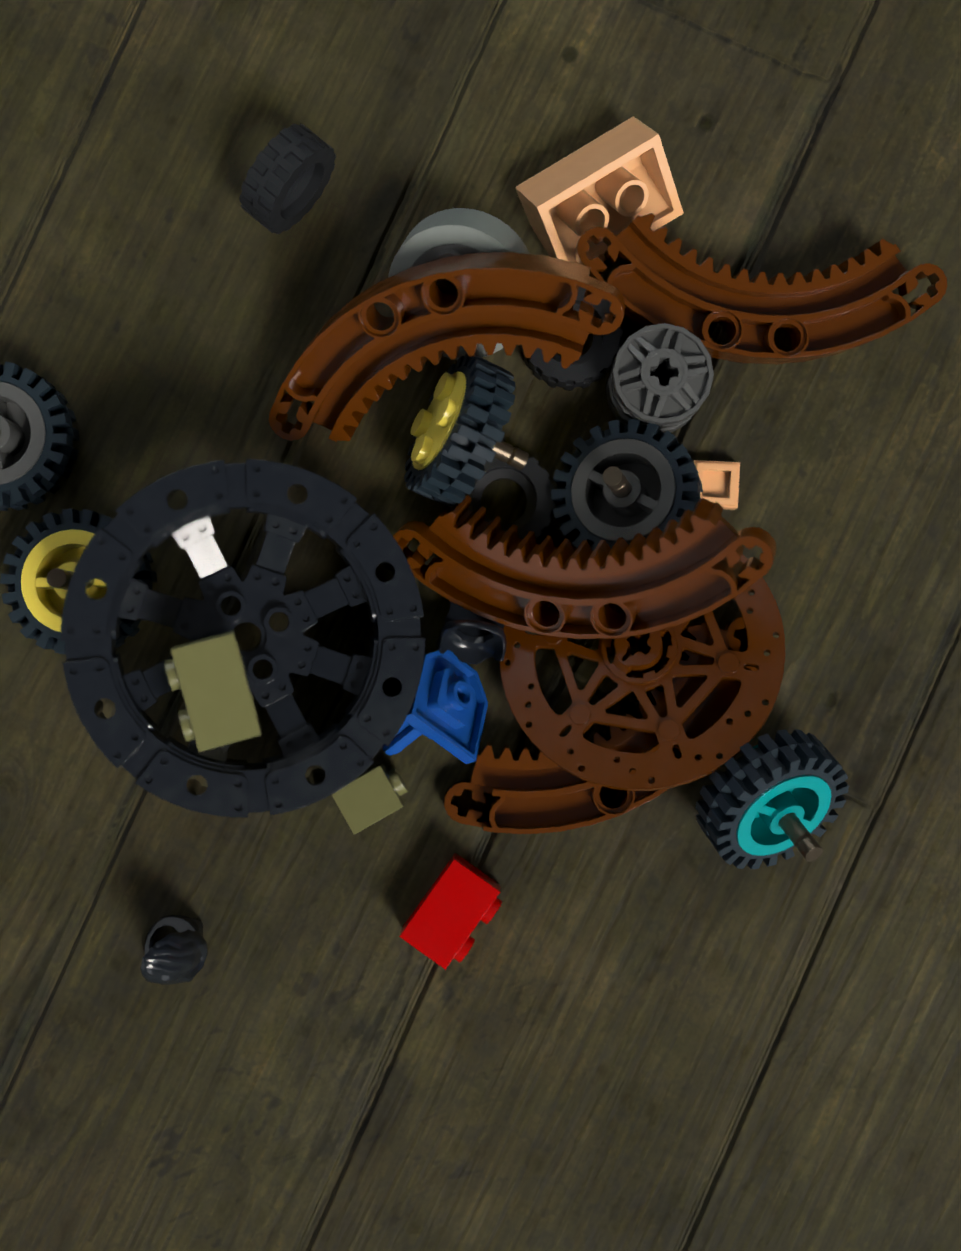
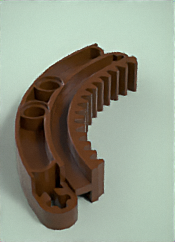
(498, 300)
(819, 311)
(653, 579)
(544, 798)

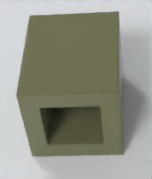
(371, 797)

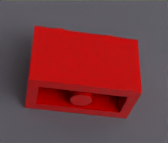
(451, 912)

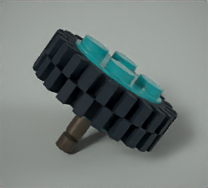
(772, 800)

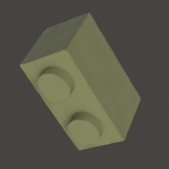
(214, 691)

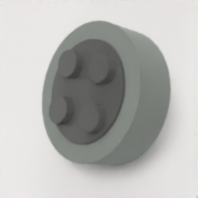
(455, 234)

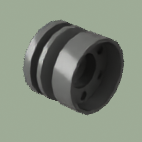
(637, 394)

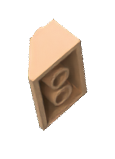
(601, 187)

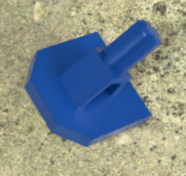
(446, 708)

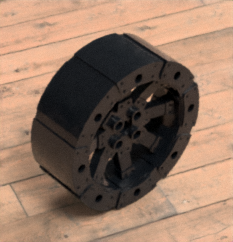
(234, 785)

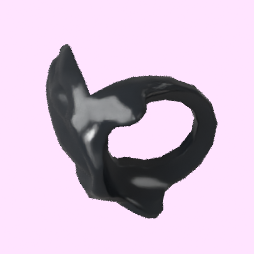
(471, 636)
(177, 955)

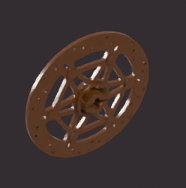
(643, 673)

